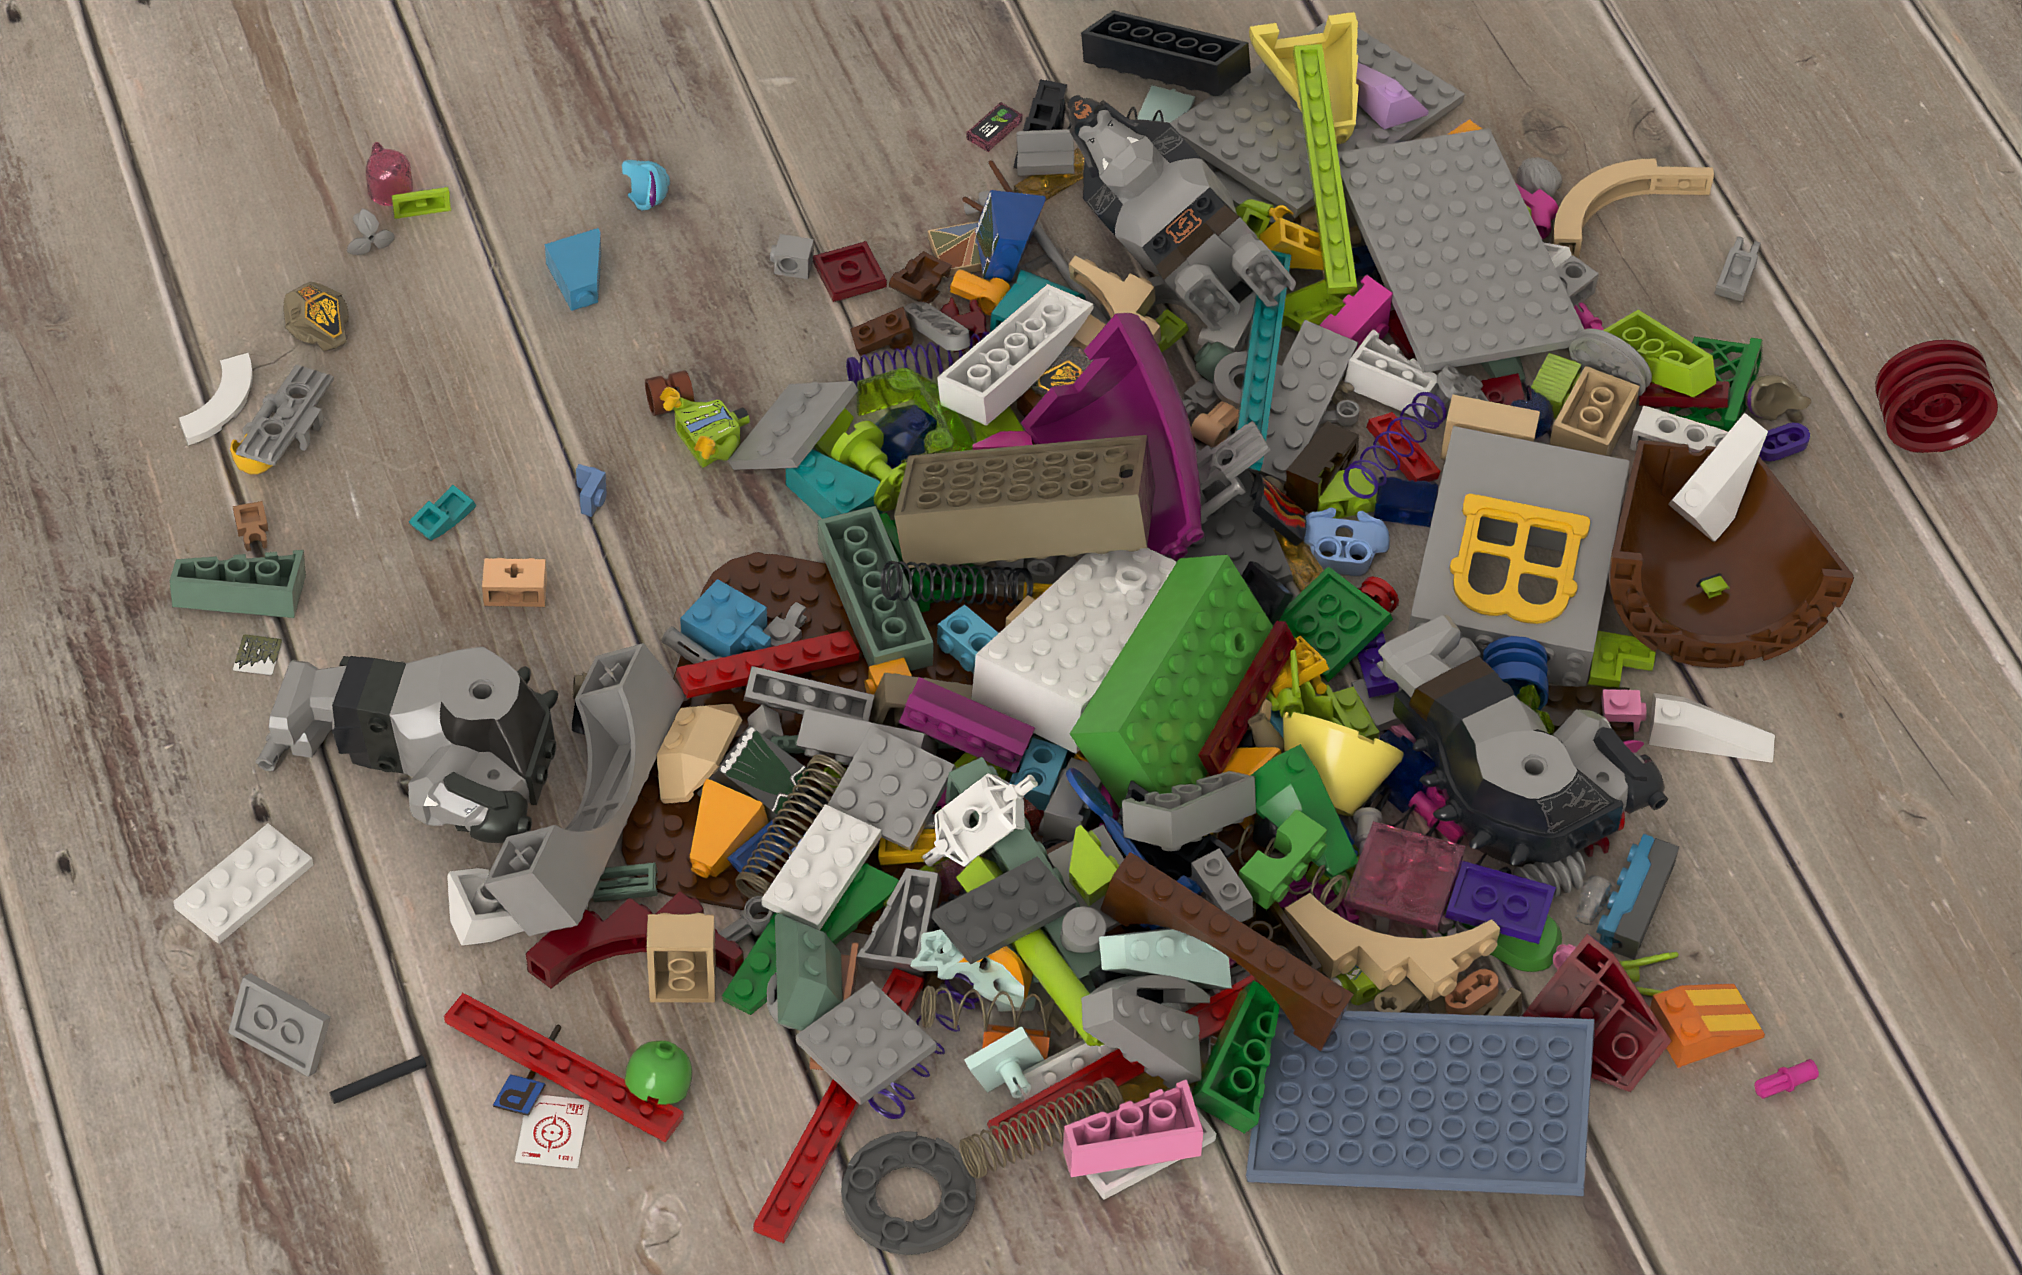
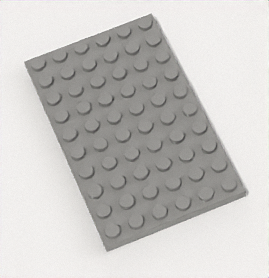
(1260, 135)
(1457, 250)

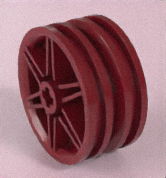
(1936, 396)

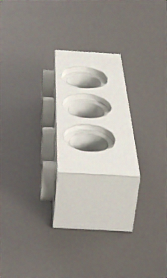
(1669, 428)

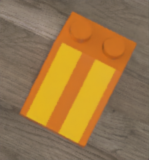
(1704, 1021)

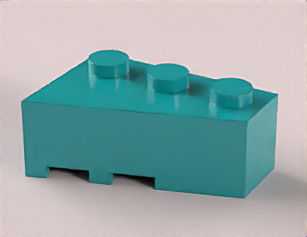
(831, 486)

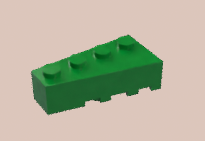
(1239, 1060)

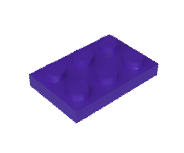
(1509, 900)

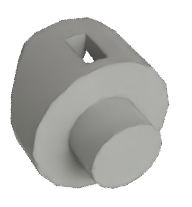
(1082, 930)

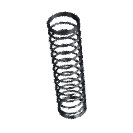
(1014, 583)

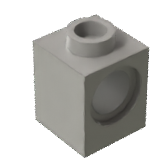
(792, 256)

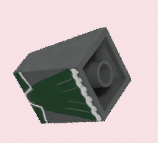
(759, 771)

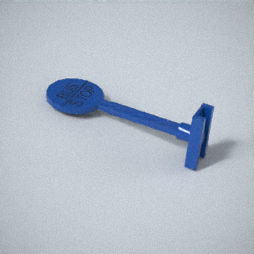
(1096, 801)

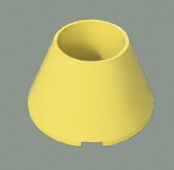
(1345, 760)

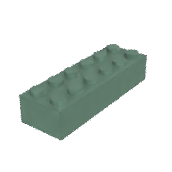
(855, 555)

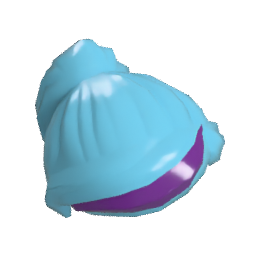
(648, 183)

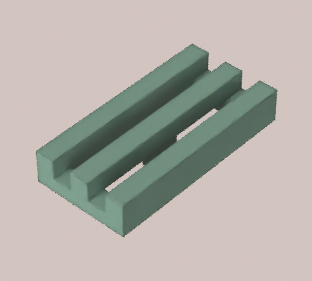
(625, 887)

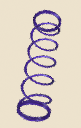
(1433, 425)
(955, 994)

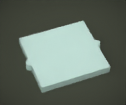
(1170, 102)

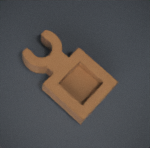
(251, 523)

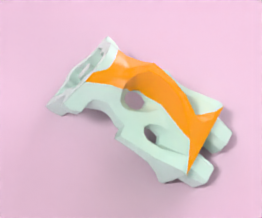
(1002, 966)

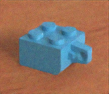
(726, 621)

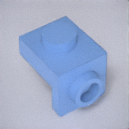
(593, 488)

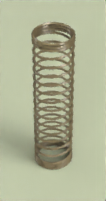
(826, 778)
(979, 1168)

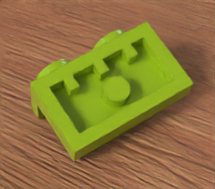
(1351, 712)

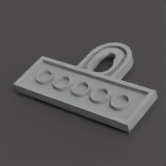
(1299, 395)

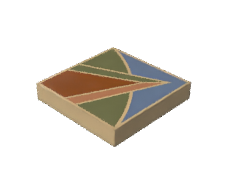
(957, 247)

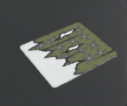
(257, 654)

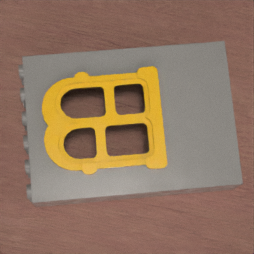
(1531, 498)

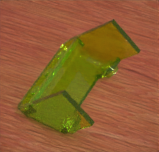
(906, 385)

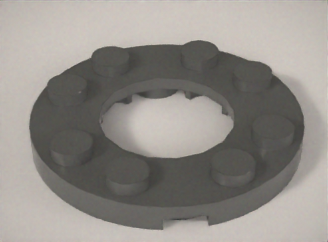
(910, 1151)

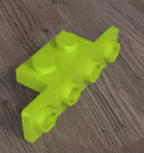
(1311, 304)

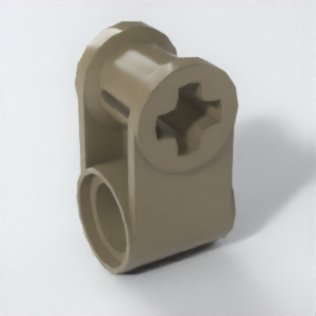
(1401, 998)

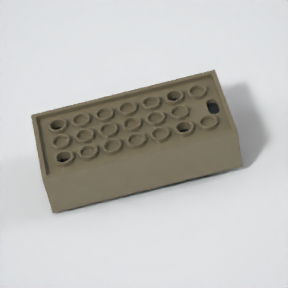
(1026, 502)

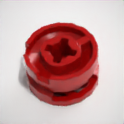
(1380, 592)

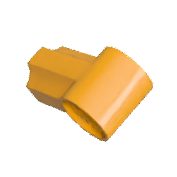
(974, 287)

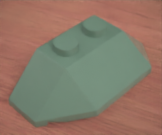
(806, 973)

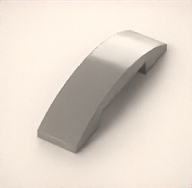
(1174, 989)

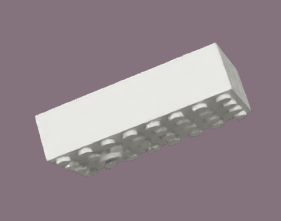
(1067, 640)

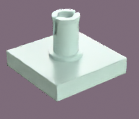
(1005, 1061)

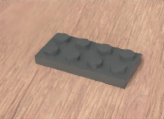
(1003, 910)

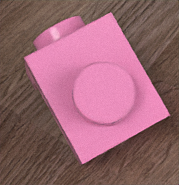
(1623, 706)

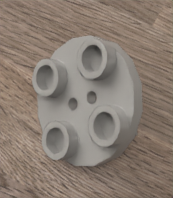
(1455, 383)

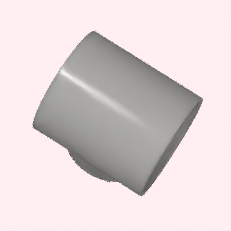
(747, 924)

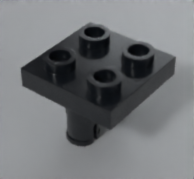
(1267, 590)

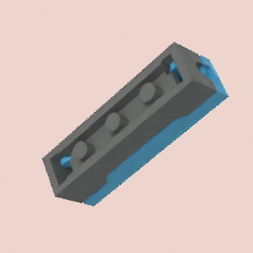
(1638, 896)

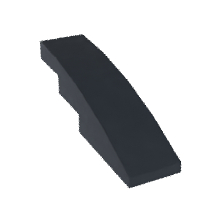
(1044, 108)

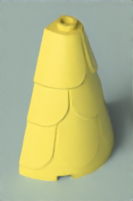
(1340, 59)

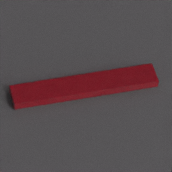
(1247, 698)

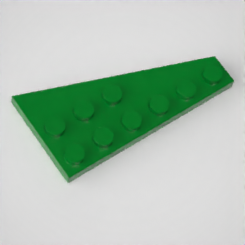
(863, 896)

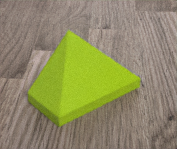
(421, 202)

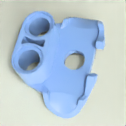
(1368, 538)

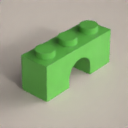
(1270, 878)

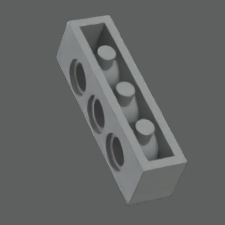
(798, 694)

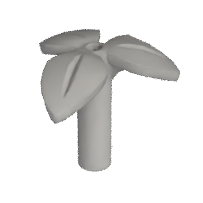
(367, 226)

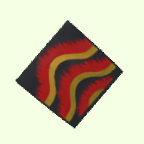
(1278, 510)

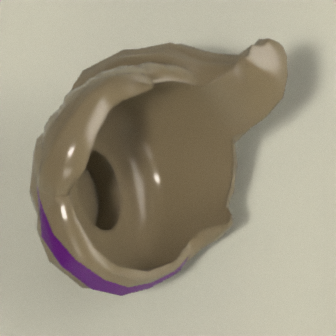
(1773, 396)

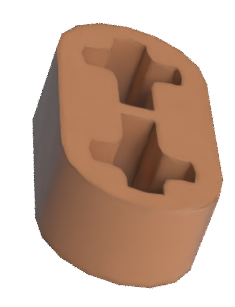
(1474, 996)

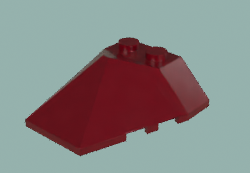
(1598, 988)

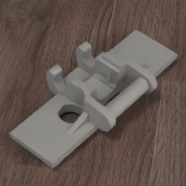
(270, 437)
(1247, 448)

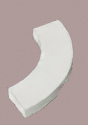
(225, 404)

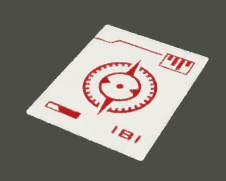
(553, 1132)

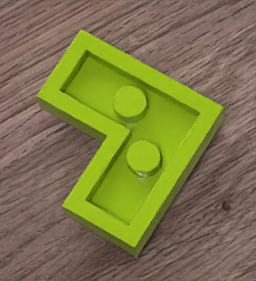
(1612, 653)

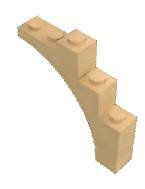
(1131, 296)
(1385, 958)

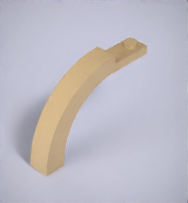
(1619, 182)

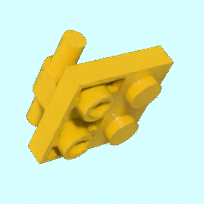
(1310, 667)

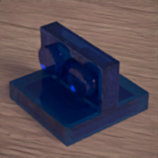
(1407, 773)

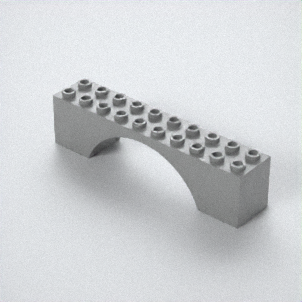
(625, 713)

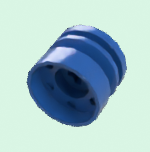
(1519, 663)

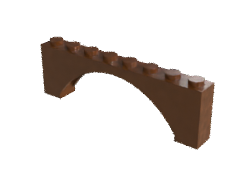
(1306, 996)

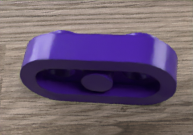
(1780, 441)

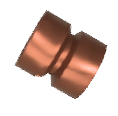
(655, 386)

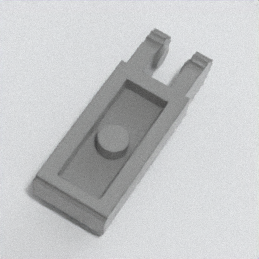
(1737, 270)

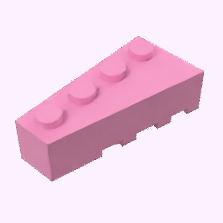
(1136, 1134)

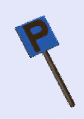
(522, 1093)

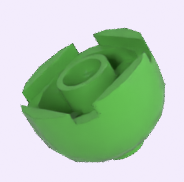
(660, 1072)

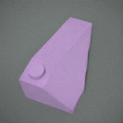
(1386, 98)

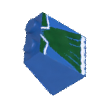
(1006, 231)

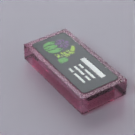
(994, 126)

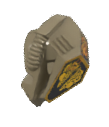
(316, 315)

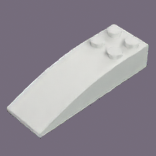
(1012, 355)

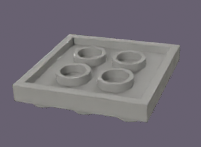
(892, 787)
(866, 1043)

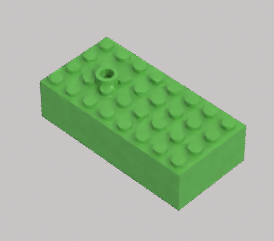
(1173, 679)

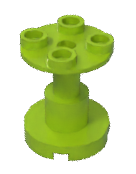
(863, 453)

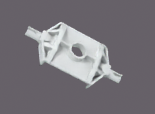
(999, 811)

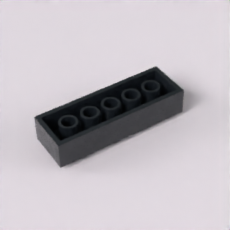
(1166, 52)

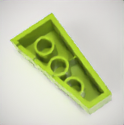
(1671, 358)

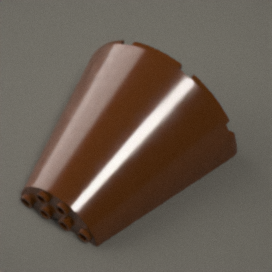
(1770, 556)

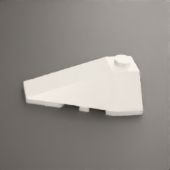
(1697, 728)

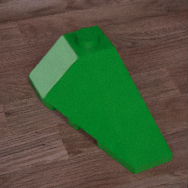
(1292, 784)

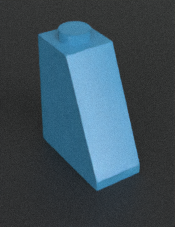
(576, 267)

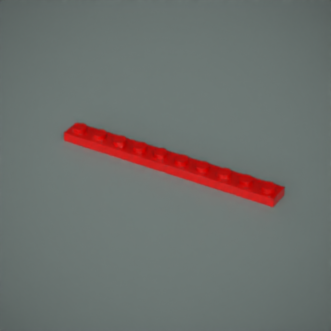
(1113, 1066)
(821, 1136)

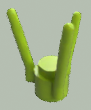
(1289, 699)
(1632, 969)

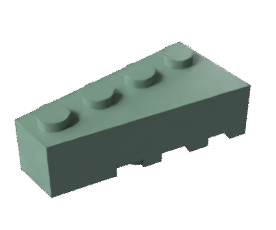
(240, 584)

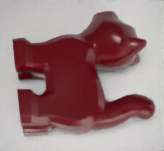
(974, 321)

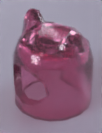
(387, 174)

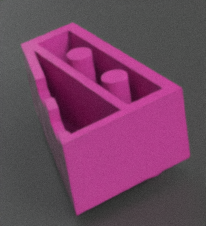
(1362, 313)

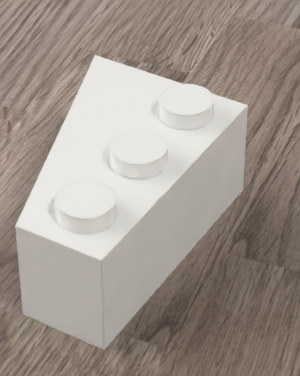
(1389, 377)

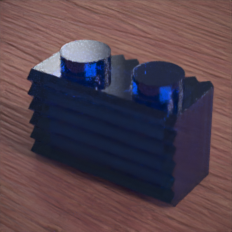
(1406, 501)

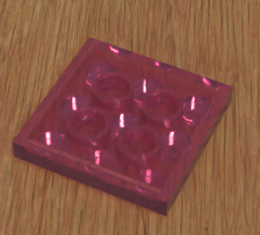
(1404, 876)

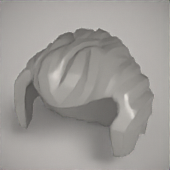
(1539, 174)

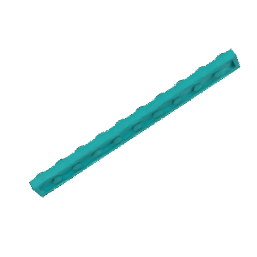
(1262, 361)

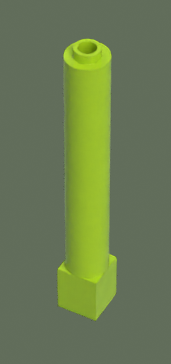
(1038, 955)

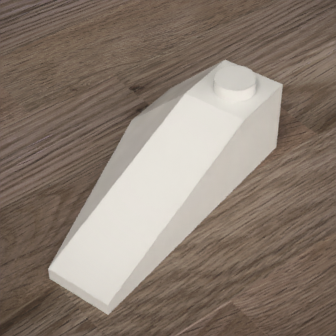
(1718, 485)
(475, 911)

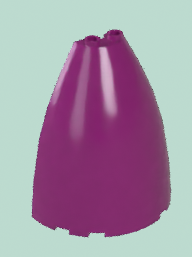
(1125, 395)

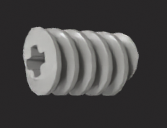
(1557, 873)

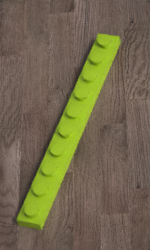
(1325, 169)

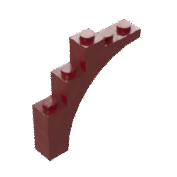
(622, 933)

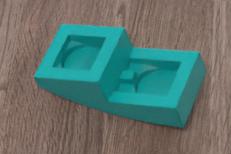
(445, 513)

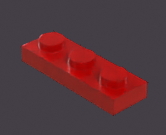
(1417, 466)

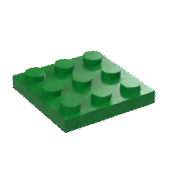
(1335, 619)

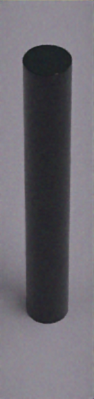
(377, 1079)

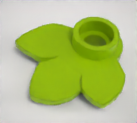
(1317, 705)

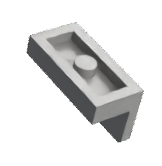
(1045, 152)

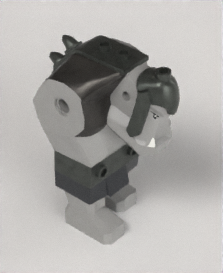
(449, 721)

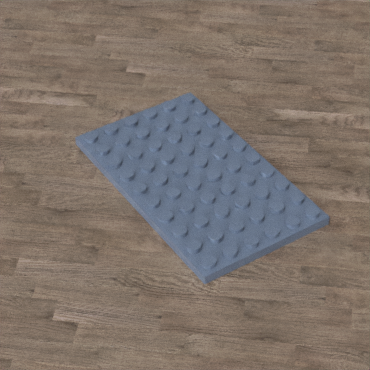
(1428, 1104)

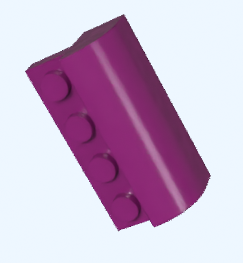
(966, 725)

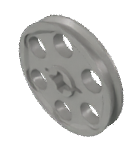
(1610, 355)

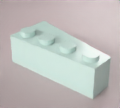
(1167, 954)

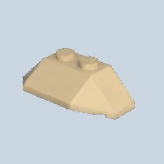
(694, 749)

